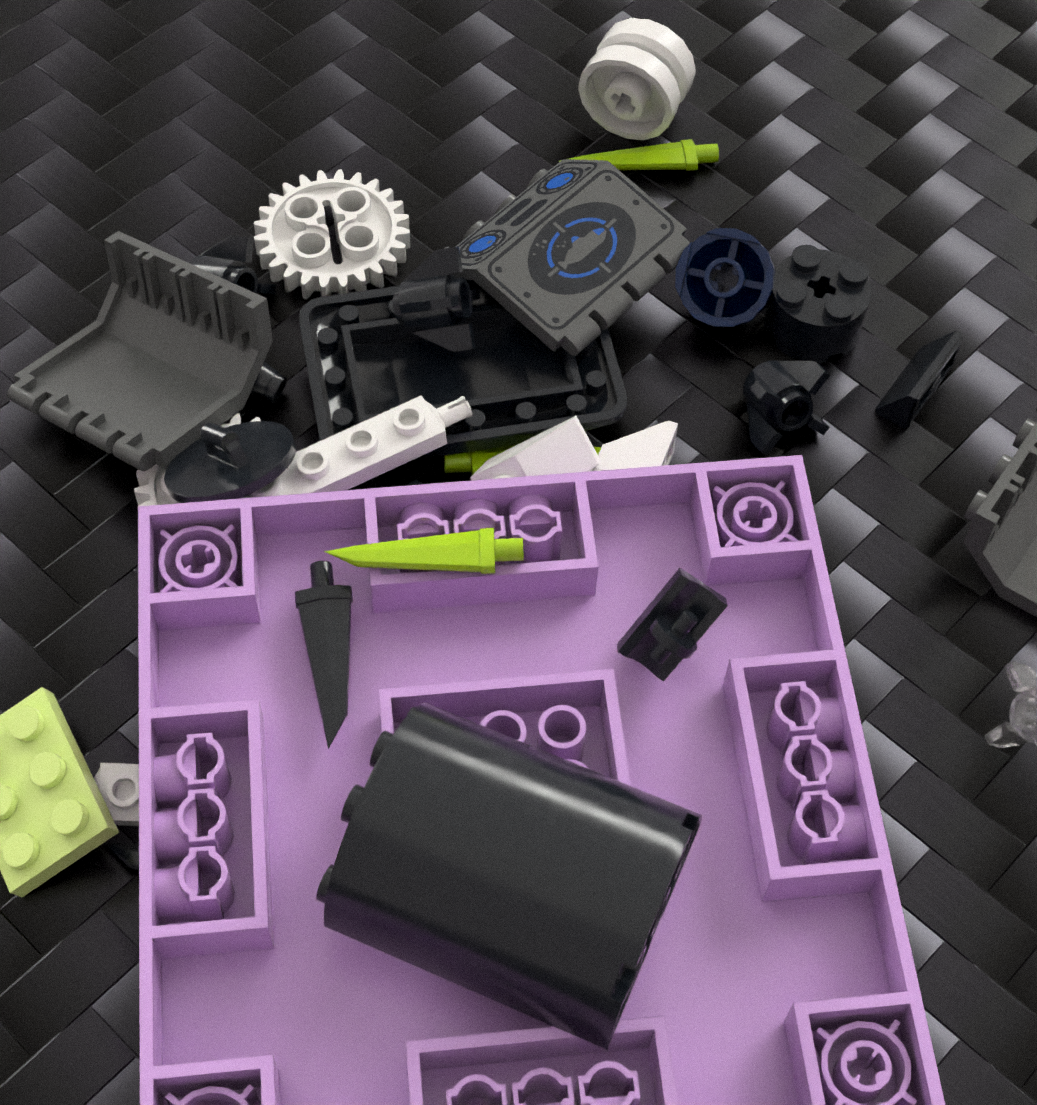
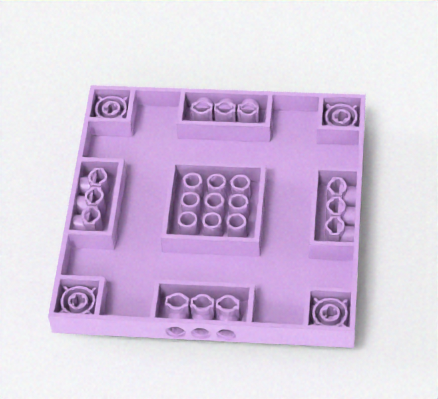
(786, 931)

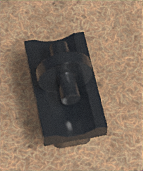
(672, 624)

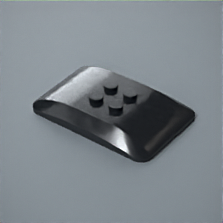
(514, 383)

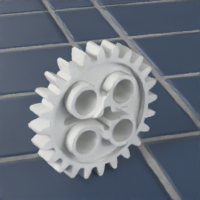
(296, 240)

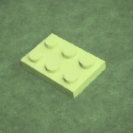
(46, 796)

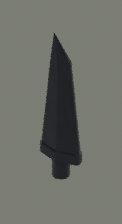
(326, 632)

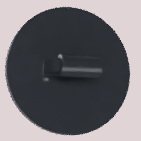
(230, 461)

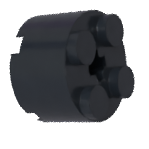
(818, 304)

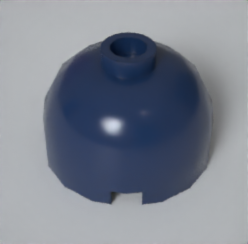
(725, 277)

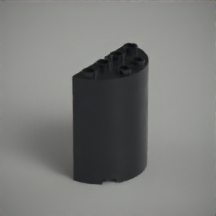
(506, 870)

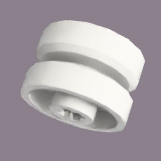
(637, 79)

